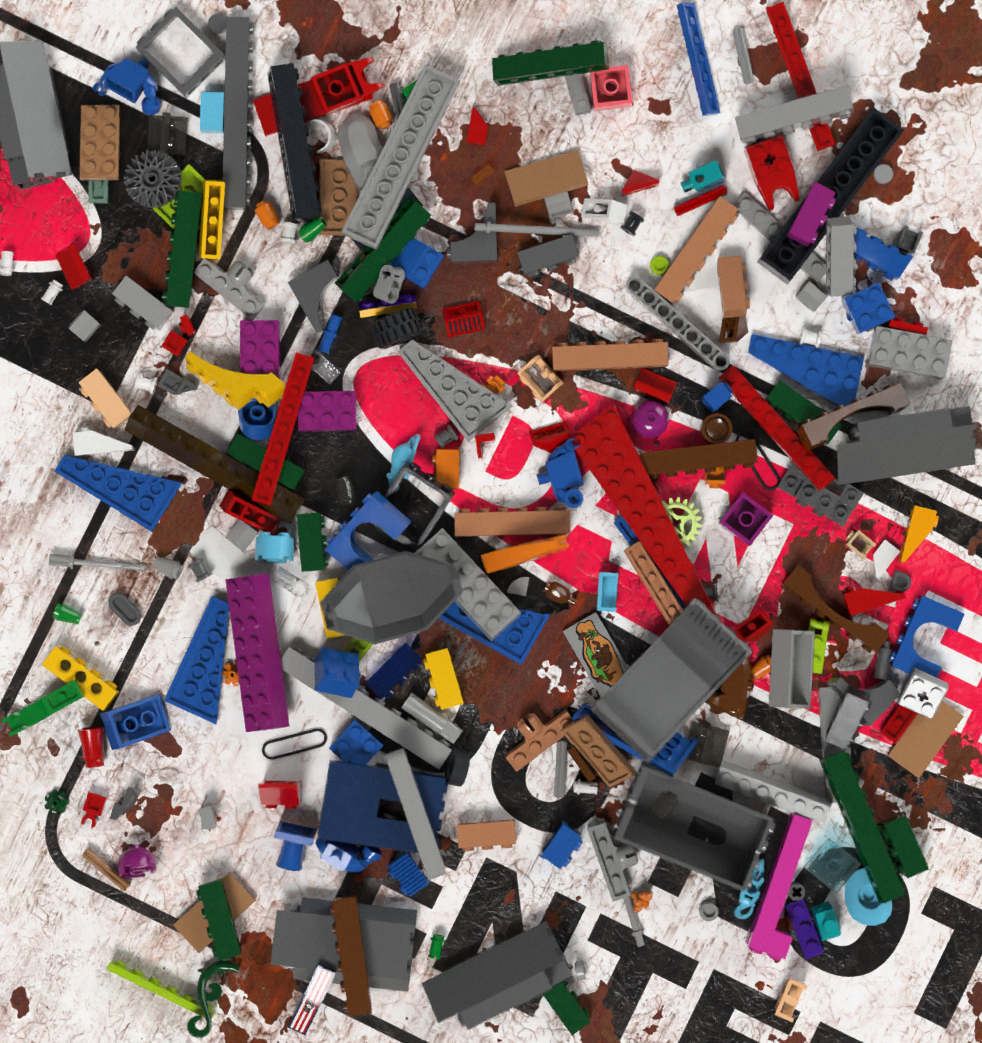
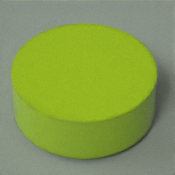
(659, 265)

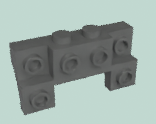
(823, 503)

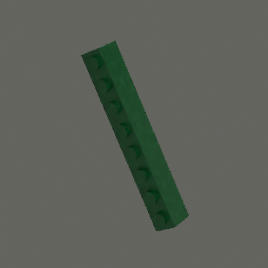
(862, 827)

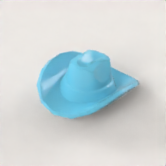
(862, 901)

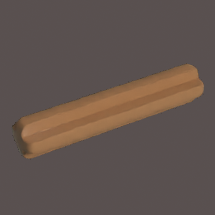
(106, 869)

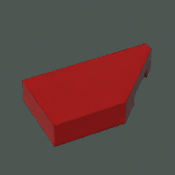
(477, 129)

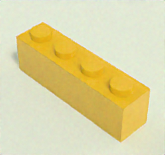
(211, 219)

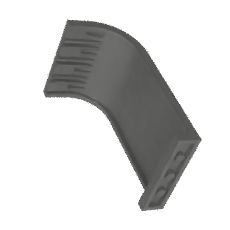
(671, 680)

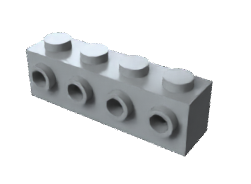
(840, 256)

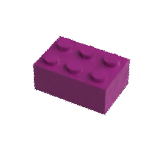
(260, 347)
(328, 411)

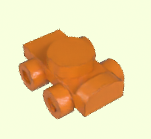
(495, 384)

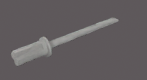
(69, 561)

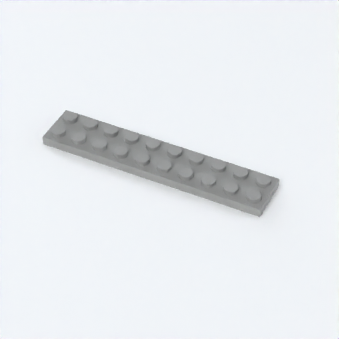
(400, 157)

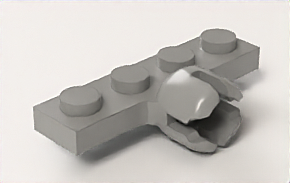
(231, 285)
(612, 860)

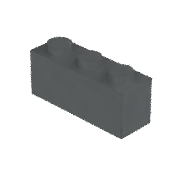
(548, 256)

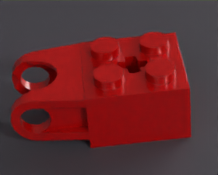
(351, 85)
(775, 176)

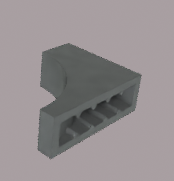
(477, 248)
(310, 288)
(881, 696)

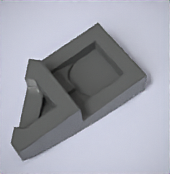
(175, 384)
(129, 801)

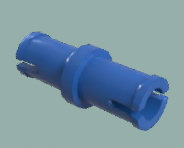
(330, 333)

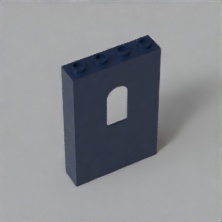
(353, 802)

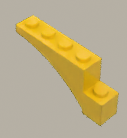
(236, 387)

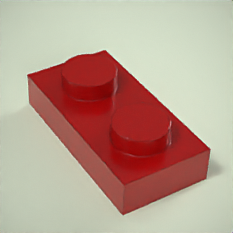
(915, 327)
(898, 724)

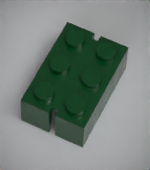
(903, 845)

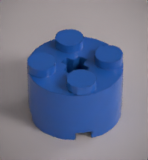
(257, 420)

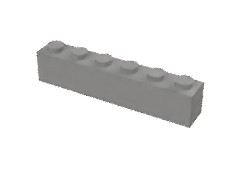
(828, 705)
(773, 792)

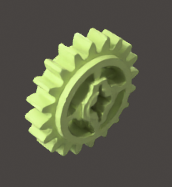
(684, 518)

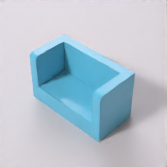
(212, 112)
(607, 591)

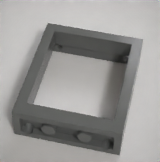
(202, 74)

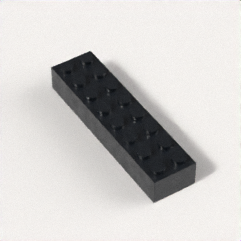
(293, 143)

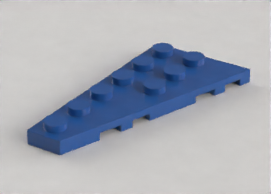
(820, 370)
(129, 492)
(513, 642)
(199, 676)
(666, 760)

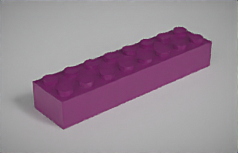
(257, 652)

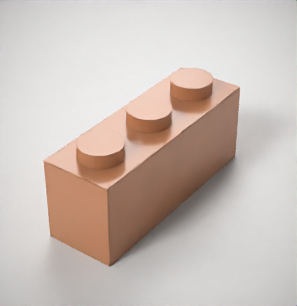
(732, 286)
(486, 834)

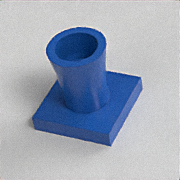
(294, 839)

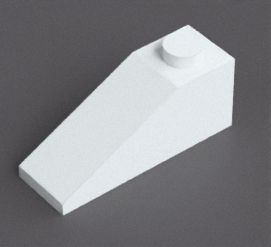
(94, 443)

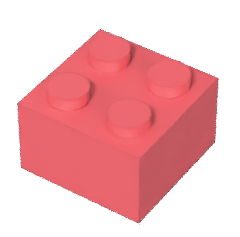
(611, 88)

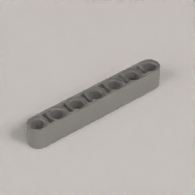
(673, 314)
(415, 814)

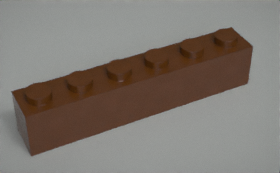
(699, 458)
(352, 956)

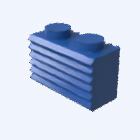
(717, 396)
(408, 874)

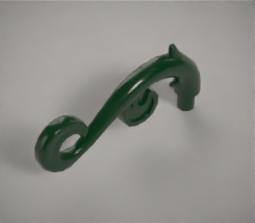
(203, 996)

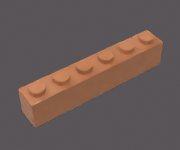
(696, 249)
(610, 356)
(512, 523)

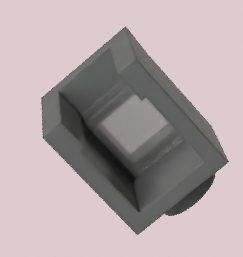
(908, 241)

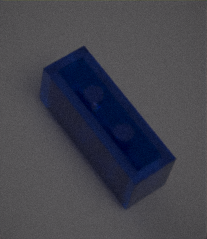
(394, 671)

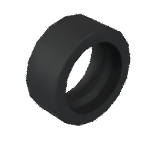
(457, 767)

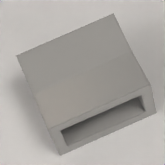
(558, 205)
(812, 296)
(84, 325)
(242, 535)
(208, 817)

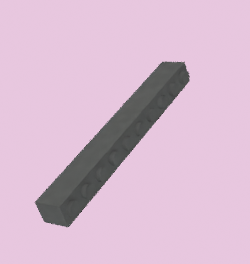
(237, 112)

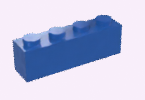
(879, 257)

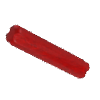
(700, 200)

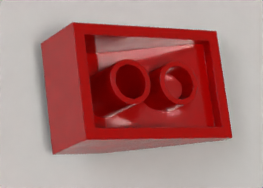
(280, 793)

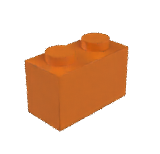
(447, 467)

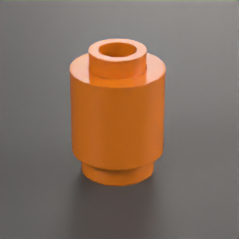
(381, 114)
(267, 214)

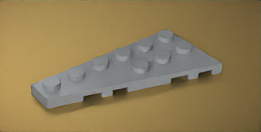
(461, 397)

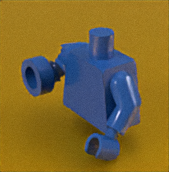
(129, 81)
(563, 474)
(345, 855)

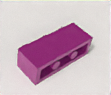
(812, 214)

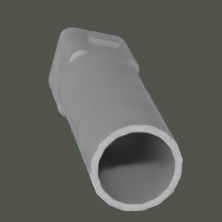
(578, 94)
(432, 718)

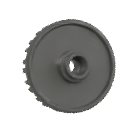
(140, 177)

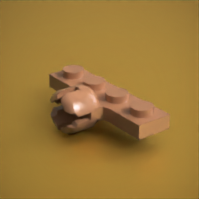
(537, 738)

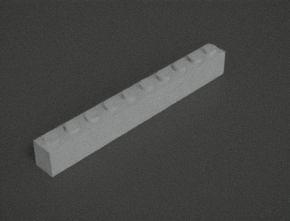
(372, 712)

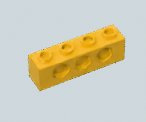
(54, 664)

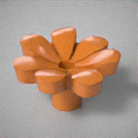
(228, 674)
(641, 900)

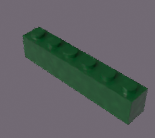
(550, 63)
(183, 250)
(367, 266)

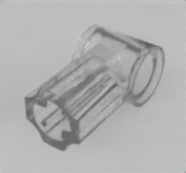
(324, 368)
(289, 582)

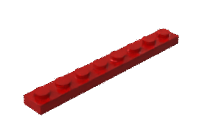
(797, 68)
(777, 428)
(283, 429)

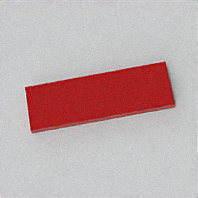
(309, 100)

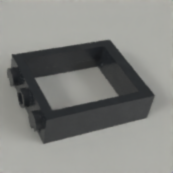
(429, 479)

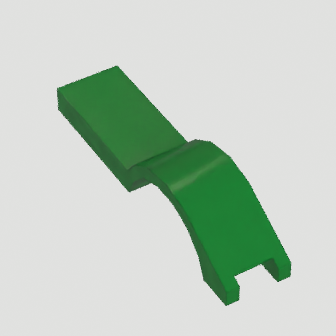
(44, 707)

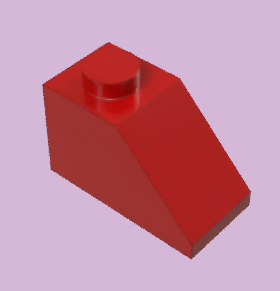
(753, 627)

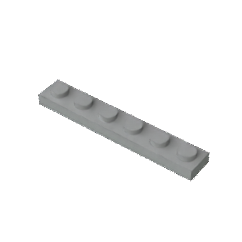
(769, 228)

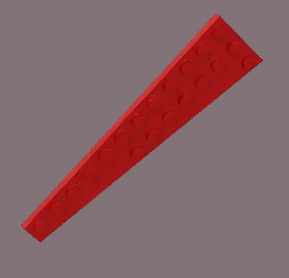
(620, 472)

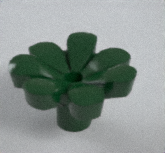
(59, 798)

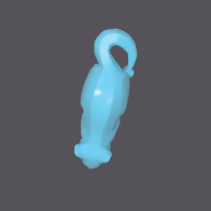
(400, 457)
(750, 896)

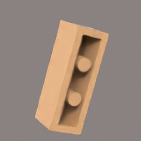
(105, 399)

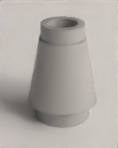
(168, 567)

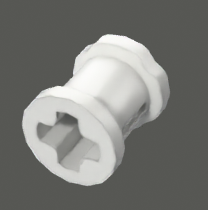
(289, 232)
(810, 337)
(146, 383)

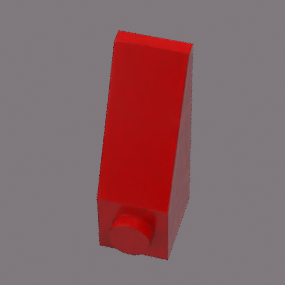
(249, 513)
(866, 599)

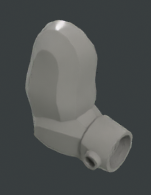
(360, 148)

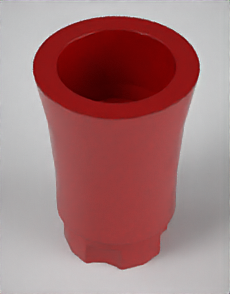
(92, 745)

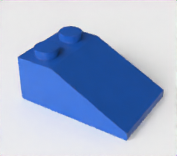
(418, 263)
(135, 722)

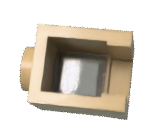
(859, 543)

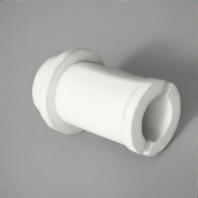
(6, 263)
(52, 292)
(585, 787)

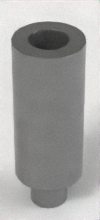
(882, 662)

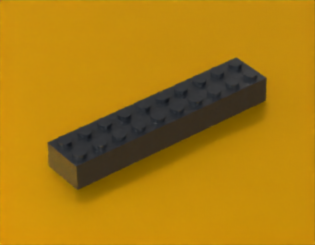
(843, 176)

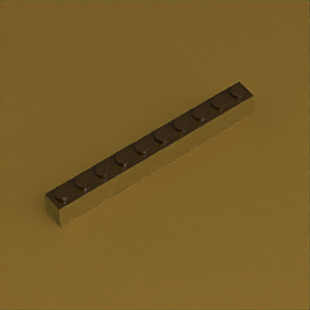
(209, 461)

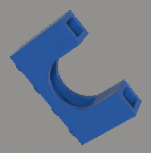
(376, 511)
(924, 611)

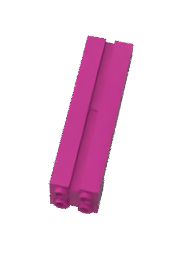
(763, 932)

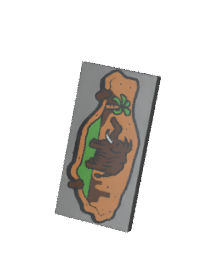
(596, 652)

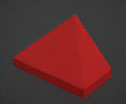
(638, 182)
(550, 436)

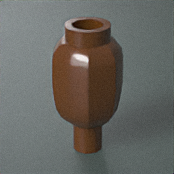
(558, 593)

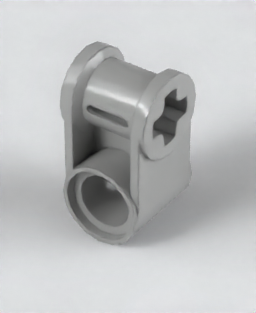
(388, 285)

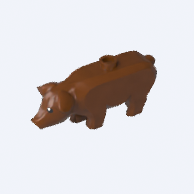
(735, 692)

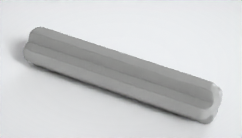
(743, 56)
(560, 769)

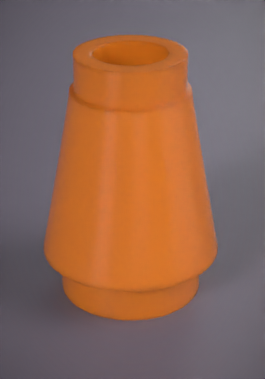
(761, 668)

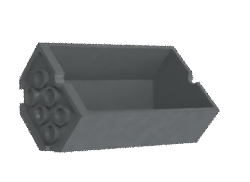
(668, 838)

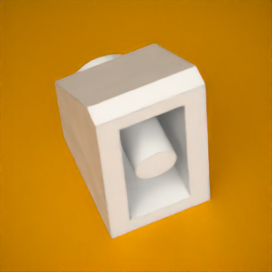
(604, 210)

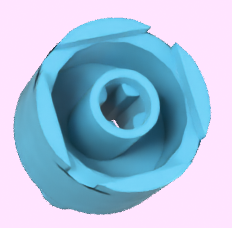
(274, 548)

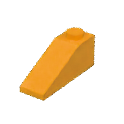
(919, 526)

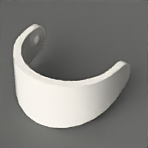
(331, 131)

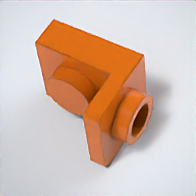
(715, 479)

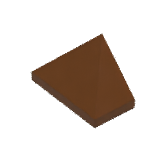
(733, 329)

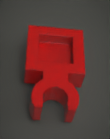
(93, 806)

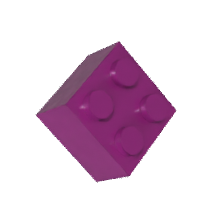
(745, 519)

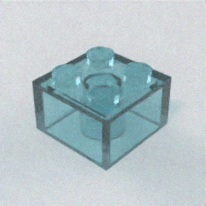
(832, 865)

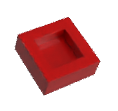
(186, 325)
(174, 343)

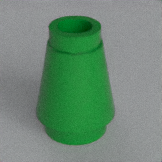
(312, 229)
(66, 614)

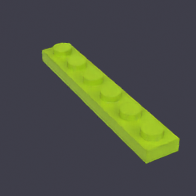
(153, 985)

